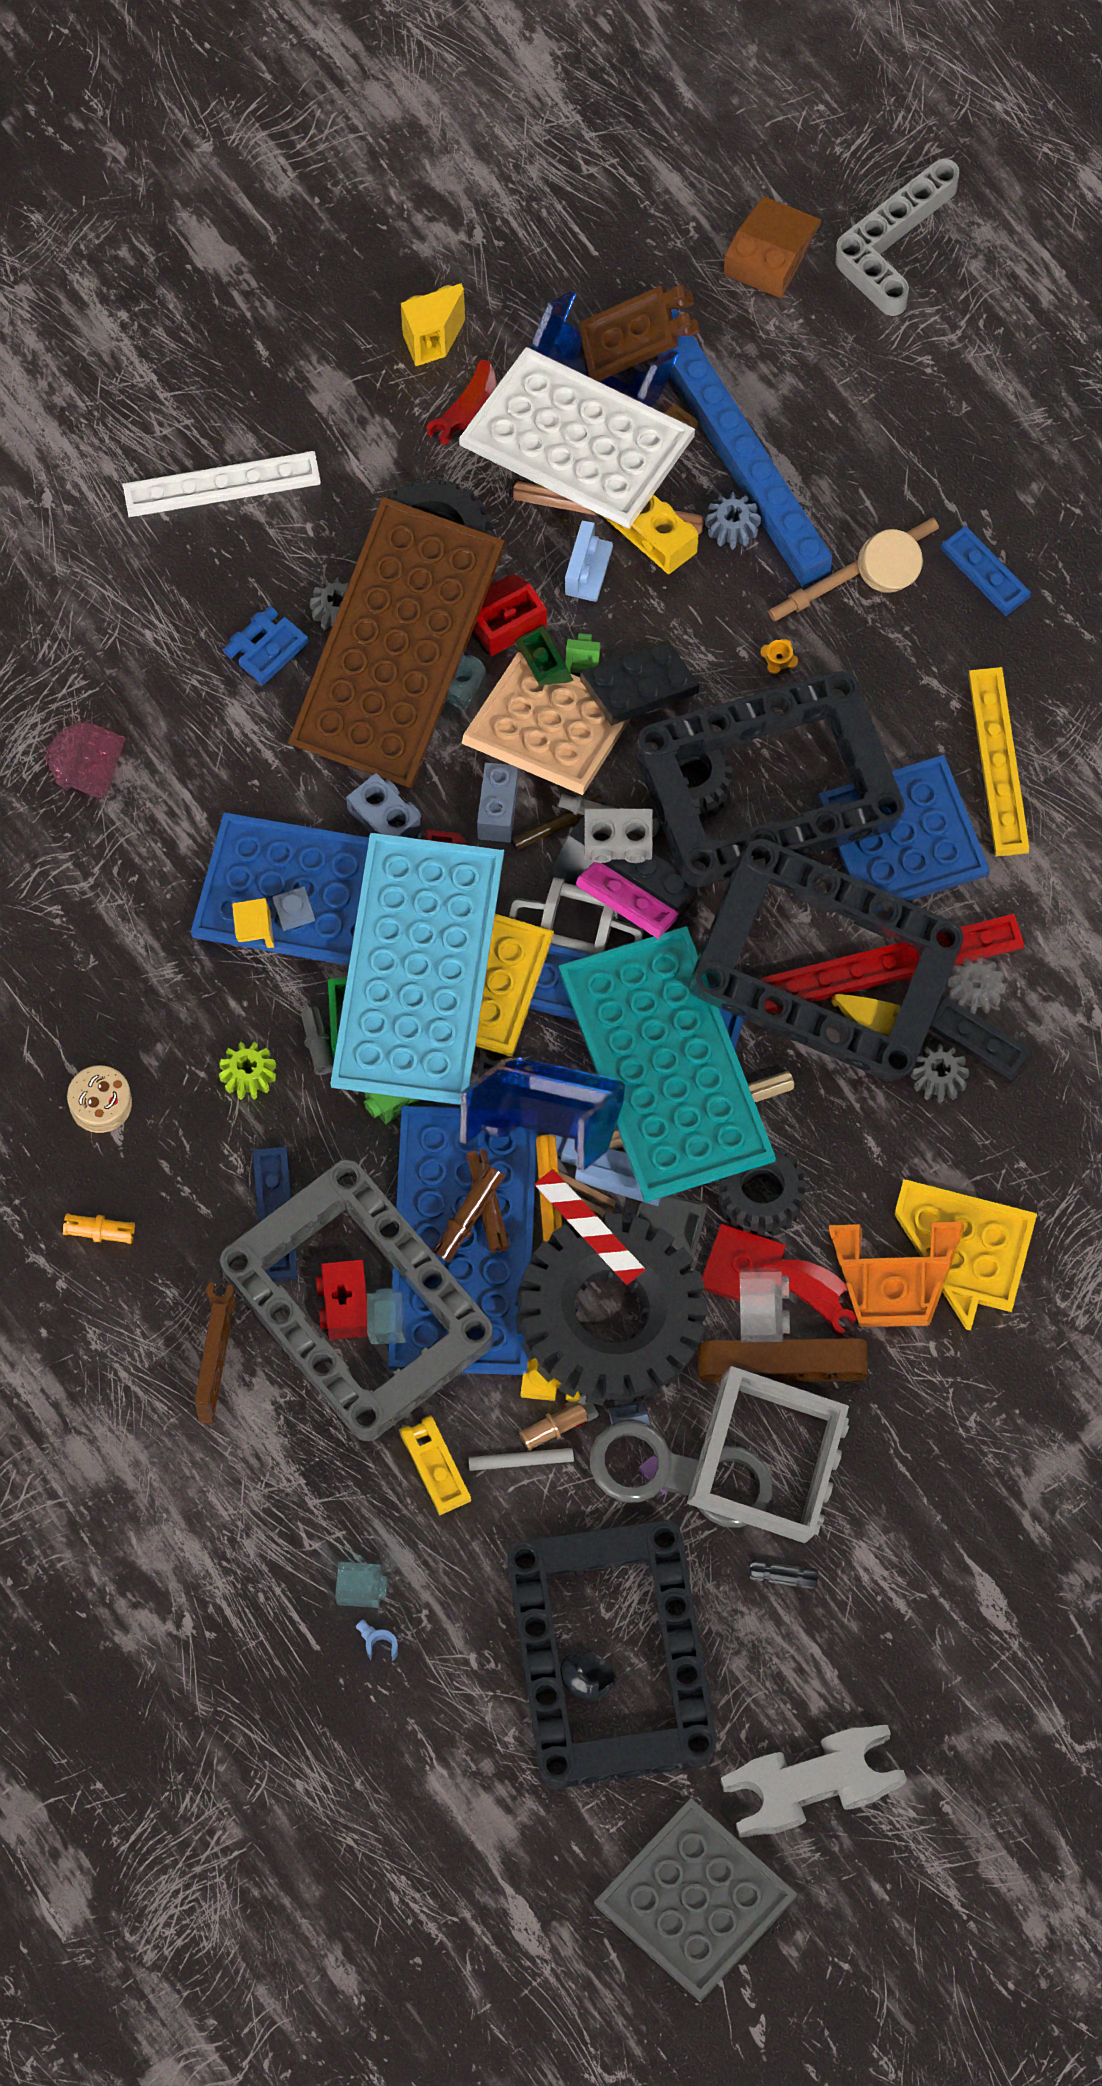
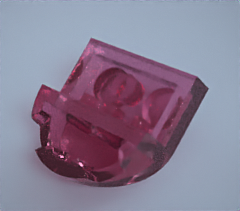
(85, 758)

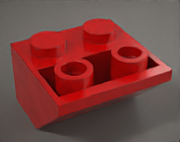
(509, 613)

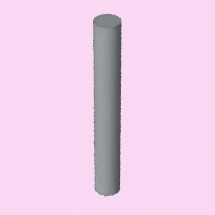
(521, 1459)

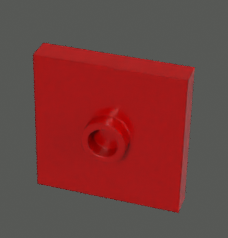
(736, 1251)

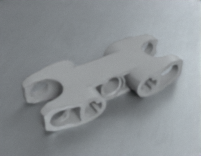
(790, 1788)

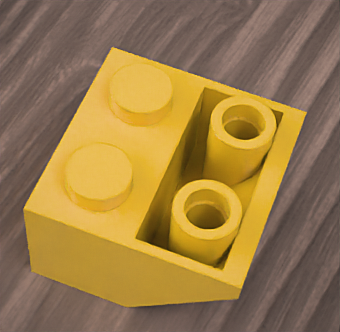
(433, 322)

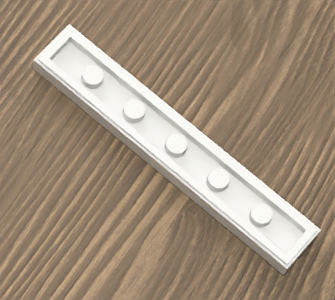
(221, 484)

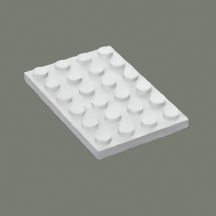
(577, 437)

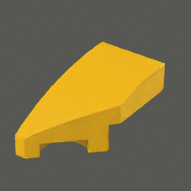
(867, 1011)

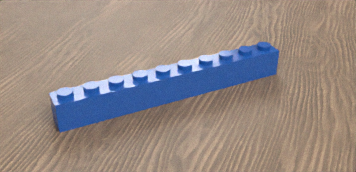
(748, 462)

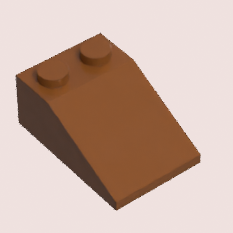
(770, 246)

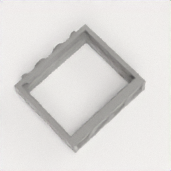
(828, 1458)

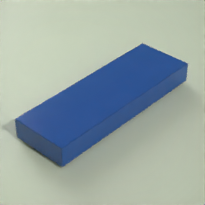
(985, 570)

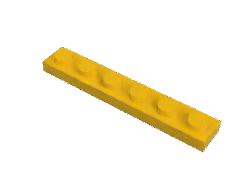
(998, 762)

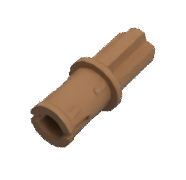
(553, 1425)

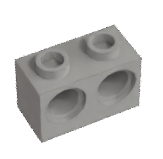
(618, 826)

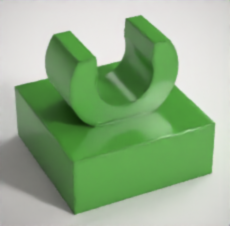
(582, 653)

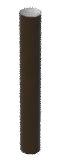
(549, 827)

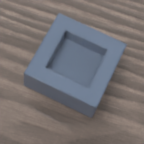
(293, 908)
(629, 1412)

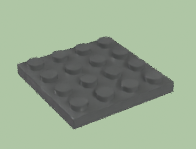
(695, 1899)

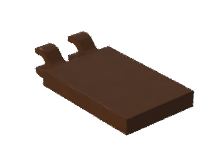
(635, 331)
(214, 1352)

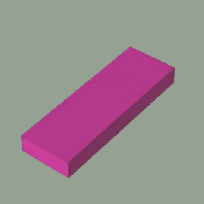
(627, 899)

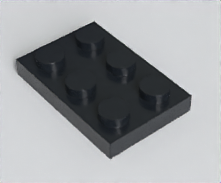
(639, 682)

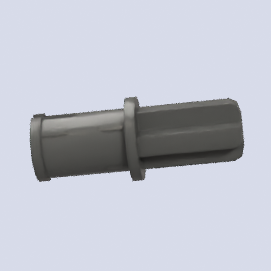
(317, 1040)

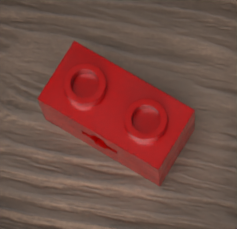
(346, 1280)

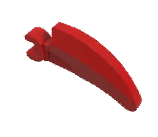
(467, 405)
(818, 1289)

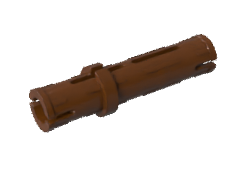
(468, 1213)
(491, 1215)

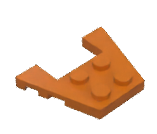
(896, 1289)

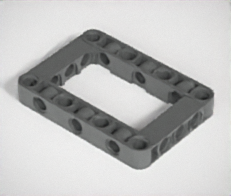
(410, 1257)

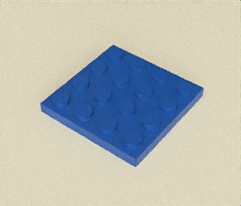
(930, 844)

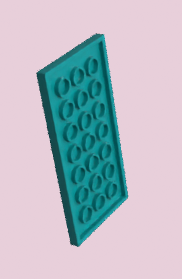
(685, 1091)

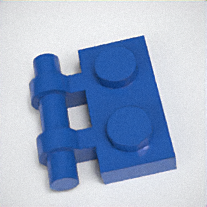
(272, 650)

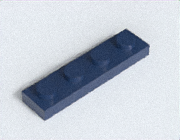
(272, 1191)

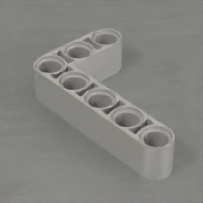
(890, 230)

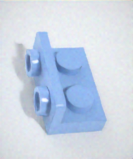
(587, 564)

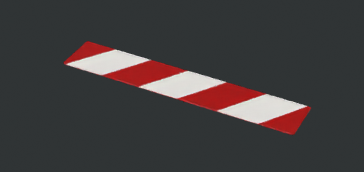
(589, 1226)

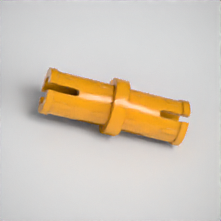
(98, 1228)

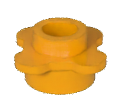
(781, 647)

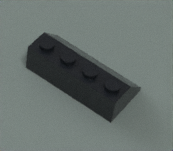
(651, 875)

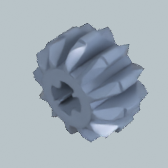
(734, 510)

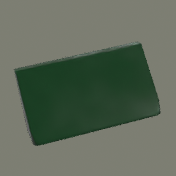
(543, 657)

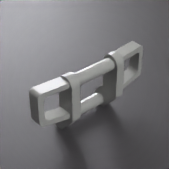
(558, 889)

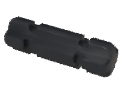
(783, 1574)

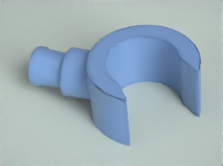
(372, 1636)

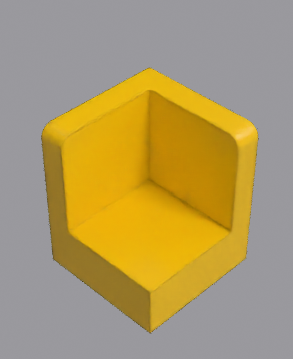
(253, 921)

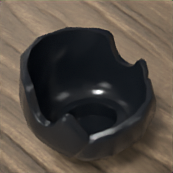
(587, 1675)

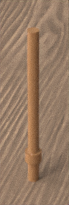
(801, 598)

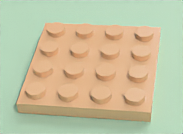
(544, 728)

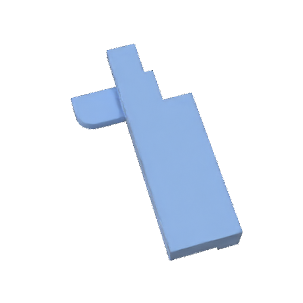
(609, 1172)

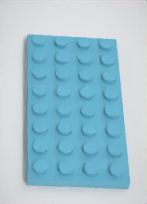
(417, 968)

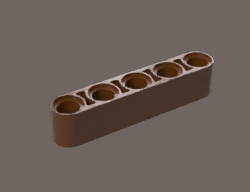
(787, 1360)

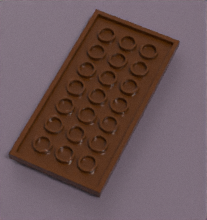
(397, 642)

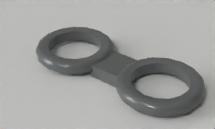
(673, 1471)

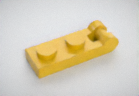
(435, 1466)

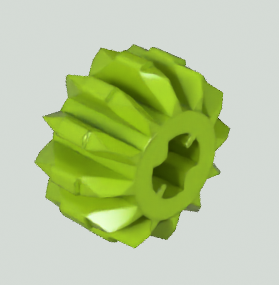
(259, 1064)

